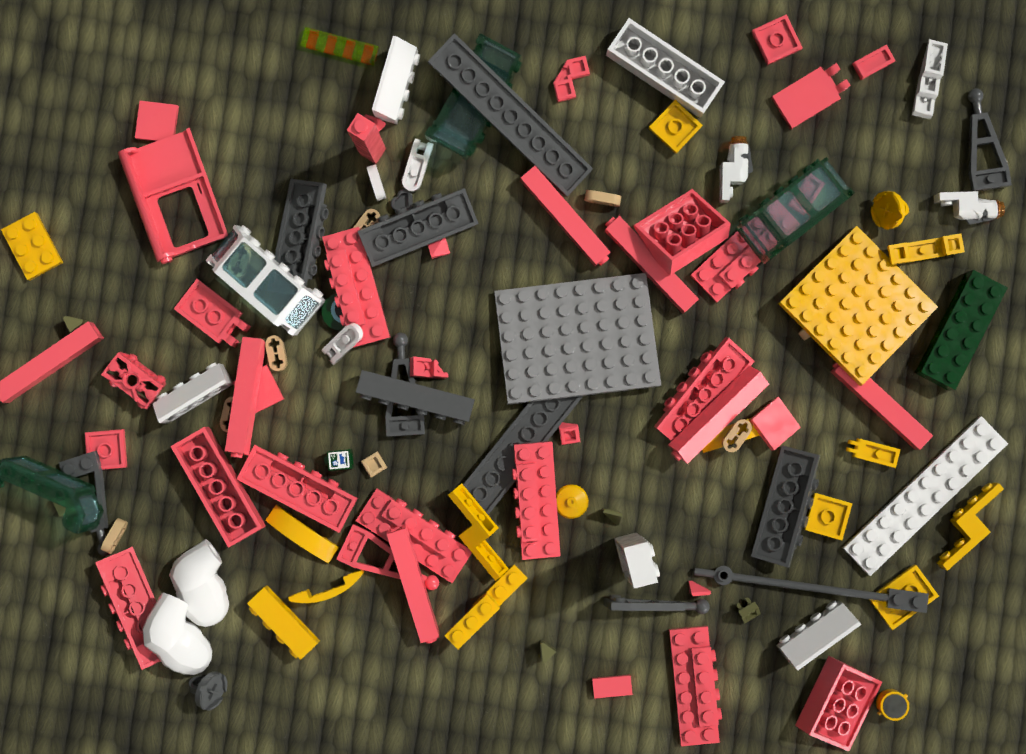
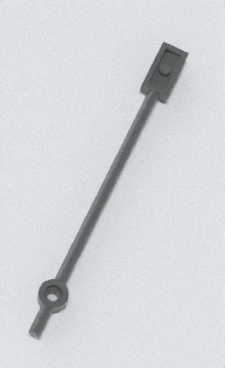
(894, 598)

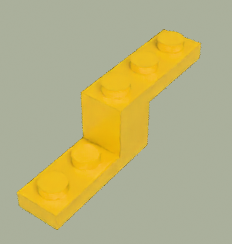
(969, 525)
(475, 535)
(486, 606)

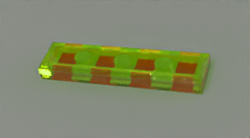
(339, 46)

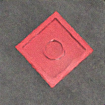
(776, 39)
(156, 121)
(268, 390)
(775, 423)
(110, 447)

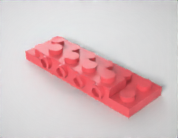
(726, 267)
(355, 285)
(702, 387)
(297, 487)
(536, 500)
(431, 545)
(130, 600)
(695, 685)

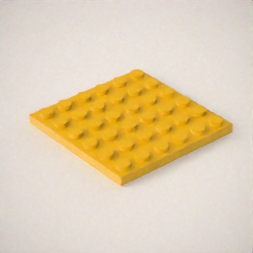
(858, 305)

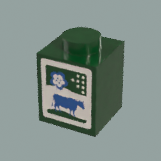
(339, 460)

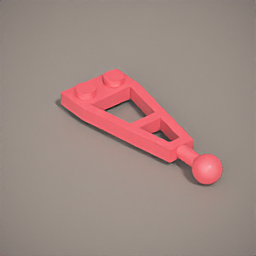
(354, 545)

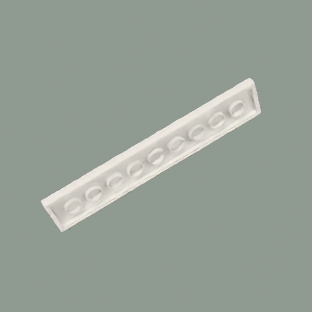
(925, 495)

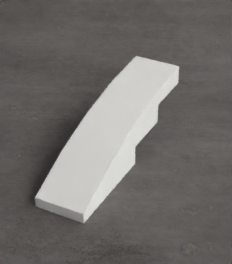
(929, 79)

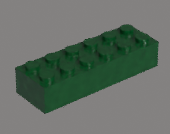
(961, 330)

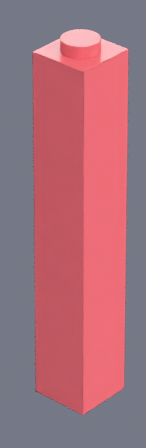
(366, 138)
(565, 216)
(638, 252)
(49, 361)
(245, 397)
(886, 408)
(718, 414)
(413, 584)

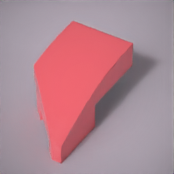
(426, 368)

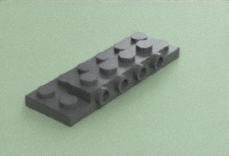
(417, 226)
(302, 228)
(787, 506)

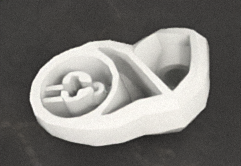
(199, 585)
(174, 639)

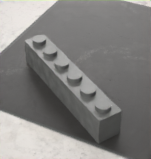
(415, 396)

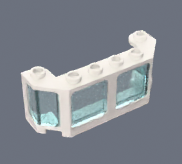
(265, 281)

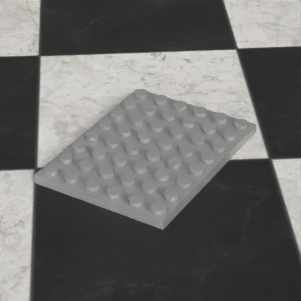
(577, 338)

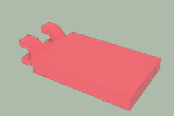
(809, 95)
(211, 313)

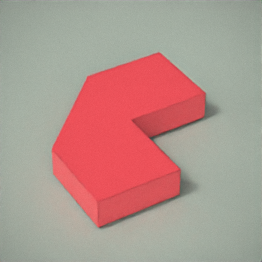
(571, 70)

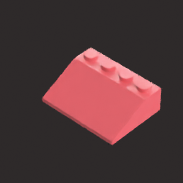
(682, 231)
(838, 704)

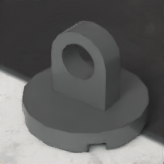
(209, 690)

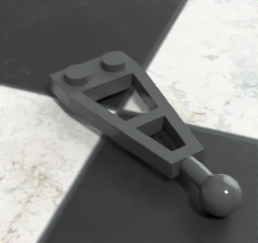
(987, 178)
(402, 424)
(84, 465)
(619, 603)

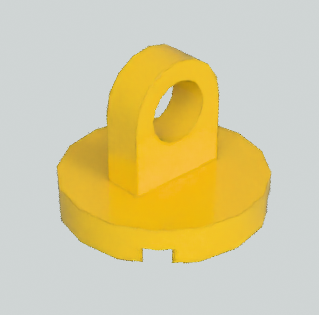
(888, 210)

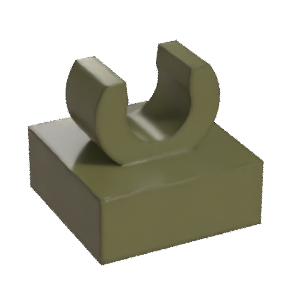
(749, 612)

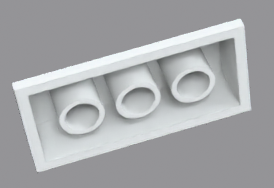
(395, 81)
(192, 394)
(818, 634)

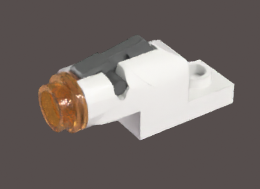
(737, 169)
(970, 207)

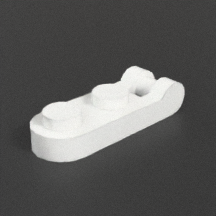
(416, 165)
(343, 342)

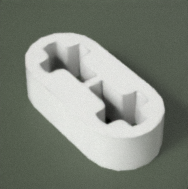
(376, 182)

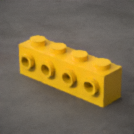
(283, 622)

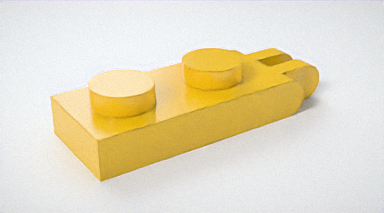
(874, 452)

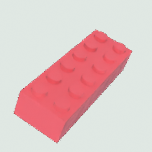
(218, 486)

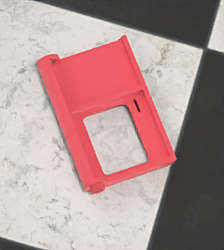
(160, 171)

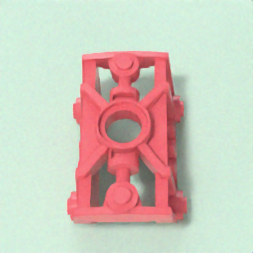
(141, 372)

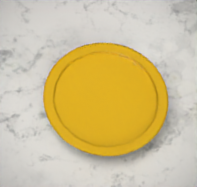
(571, 501)

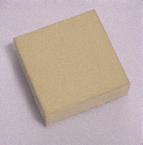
(374, 464)

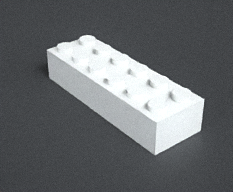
(664, 68)
(636, 560)

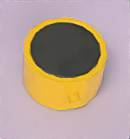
(892, 704)

